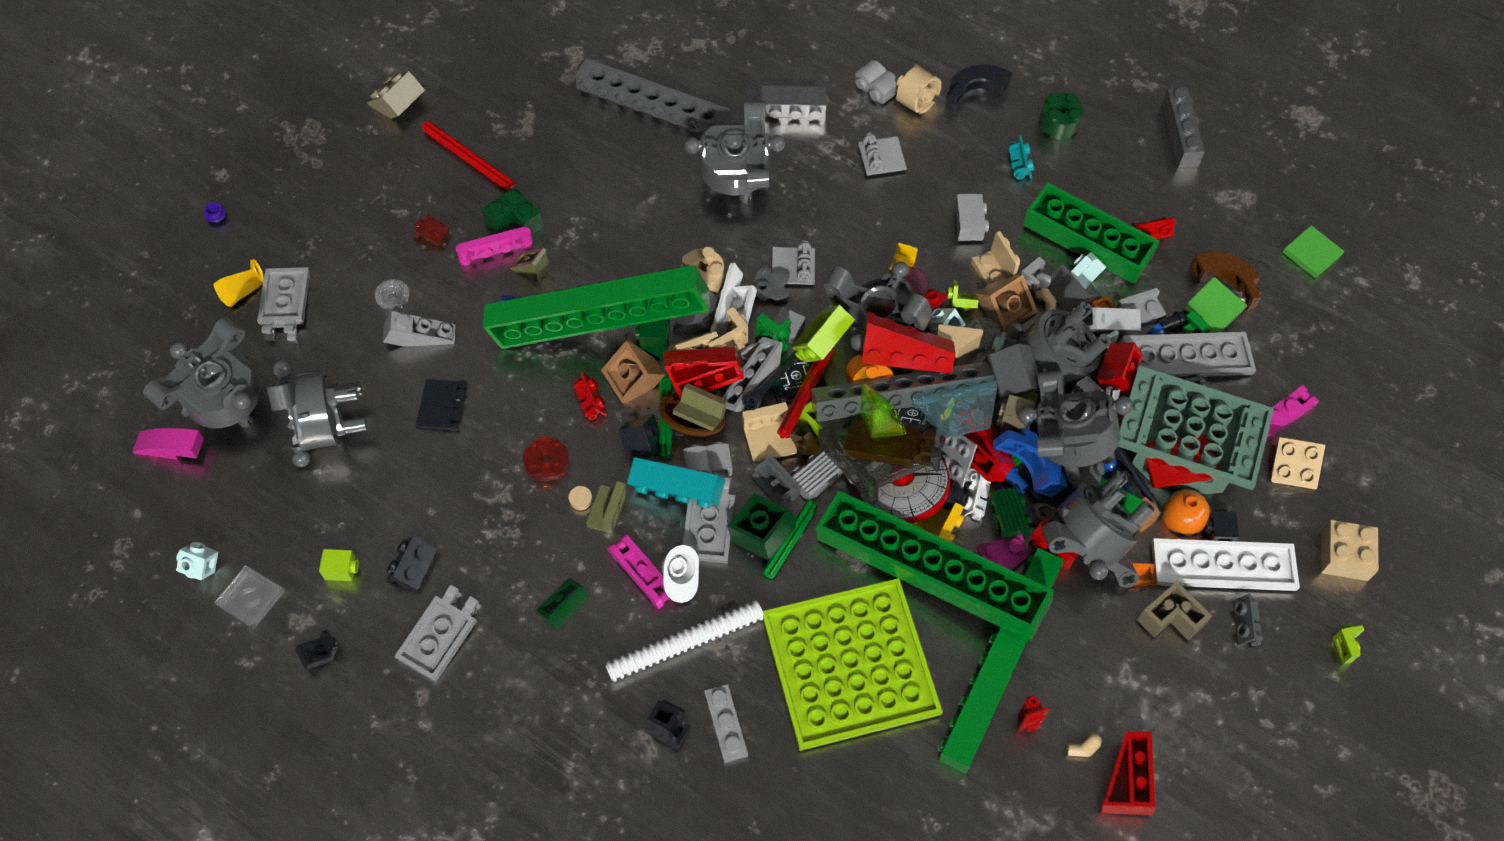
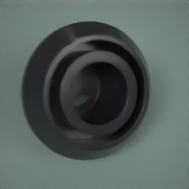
(955, 495)

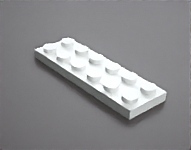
(1225, 564)

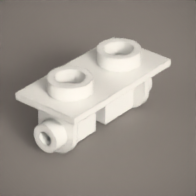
(972, 502)

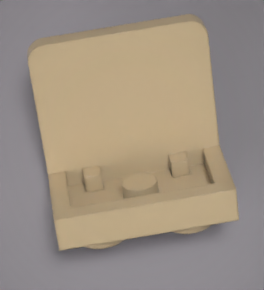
(736, 332)

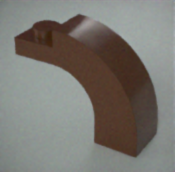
(1231, 270)

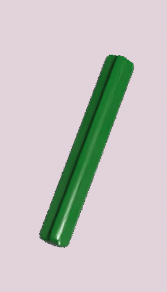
(665, 431)
(801, 522)

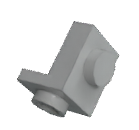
(1030, 270)

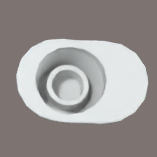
(680, 573)

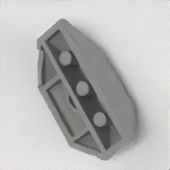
(758, 364)

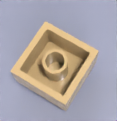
(1349, 550)

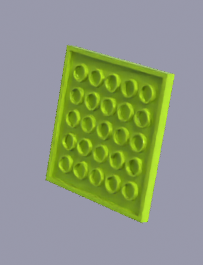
(850, 664)

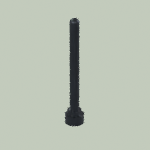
(753, 398)
(1137, 478)

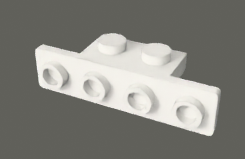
(734, 296)

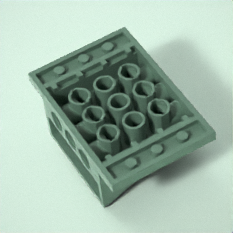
(1178, 408)

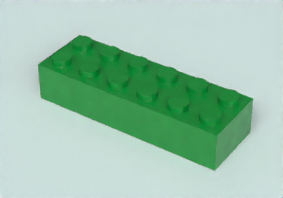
(1089, 230)

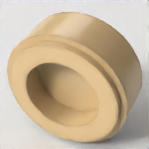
(580, 498)

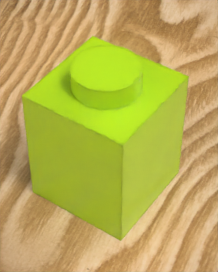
(338, 565)

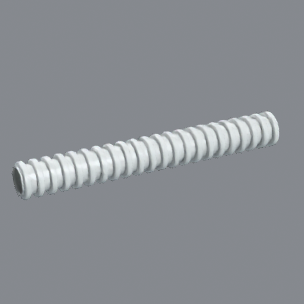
(684, 640)

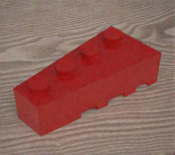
(904, 347)

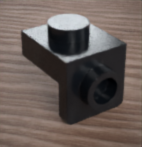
(317, 651)

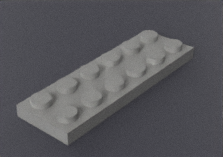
(1196, 353)

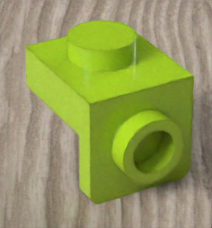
(962, 300)

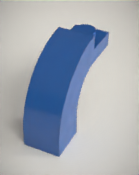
(1046, 475)

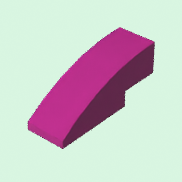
(169, 443)

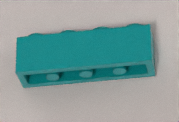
(676, 482)

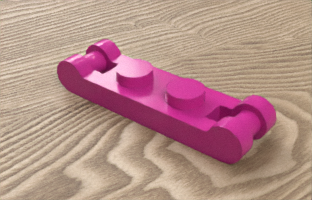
(494, 244)
(1290, 409)
(639, 569)

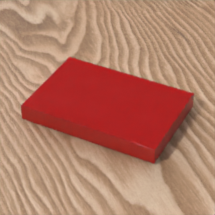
(1166, 475)

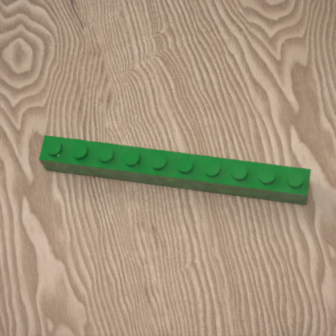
(993, 677)

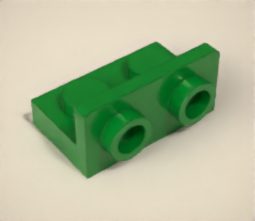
(769, 328)

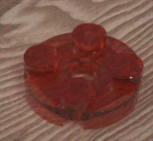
(546, 471)

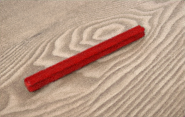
(468, 156)
(802, 396)

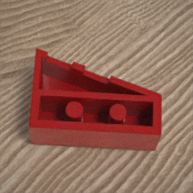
(703, 368)
(987, 461)
(1133, 777)

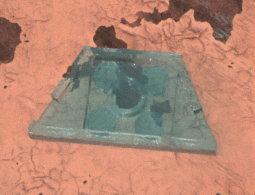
(960, 409)

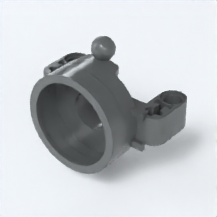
(908, 310)

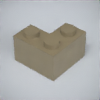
(1009, 411)
(1177, 608)

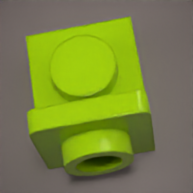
(1347, 644)

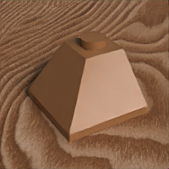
(1007, 301)
(632, 372)

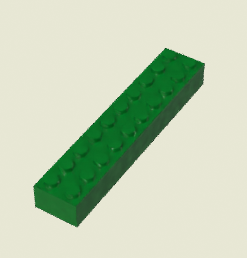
(597, 307)
(935, 565)

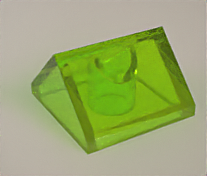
(879, 415)

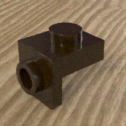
(806, 441)

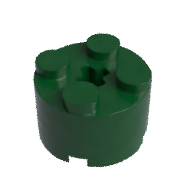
(1061, 115)

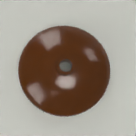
(681, 425)

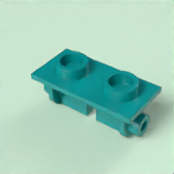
(1024, 165)

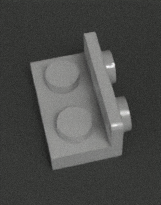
(1147, 302)

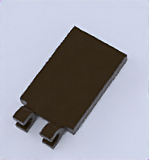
(893, 449)

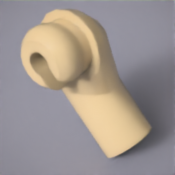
(1045, 295)
(1087, 748)

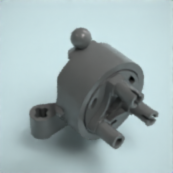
(737, 154)
(1062, 343)
(210, 380)
(313, 409)
(1075, 426)
(1099, 529)

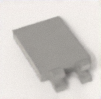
(283, 301)
(707, 528)
(438, 634)

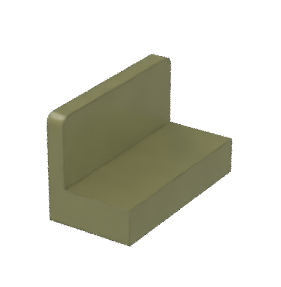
(700, 407)
(607, 507)

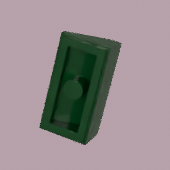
(563, 603)

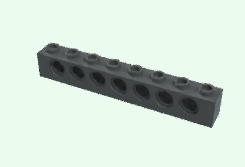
(650, 97)
(898, 390)

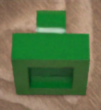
(1195, 324)

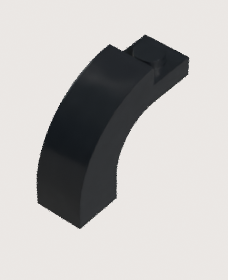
(977, 78)

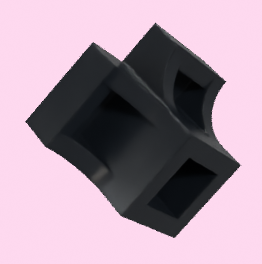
(641, 435)
(667, 724)

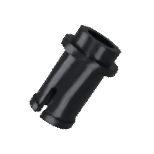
(1178, 319)

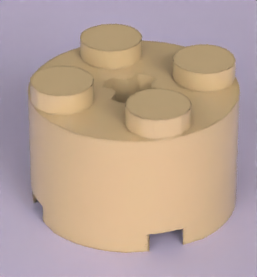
(918, 89)
(709, 265)

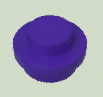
(214, 212)

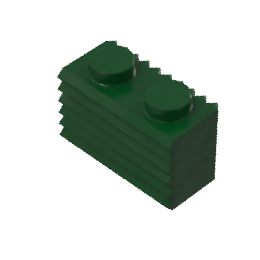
(1009, 513)

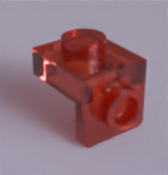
(431, 230)

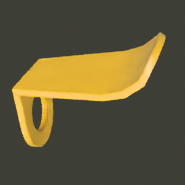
(237, 286)

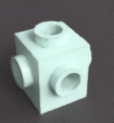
(944, 316)
(197, 561)

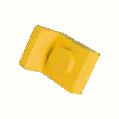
(904, 253)

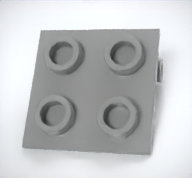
(881, 155)
(796, 261)
(958, 456)

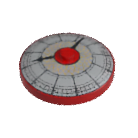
(914, 495)

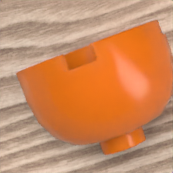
(1186, 512)

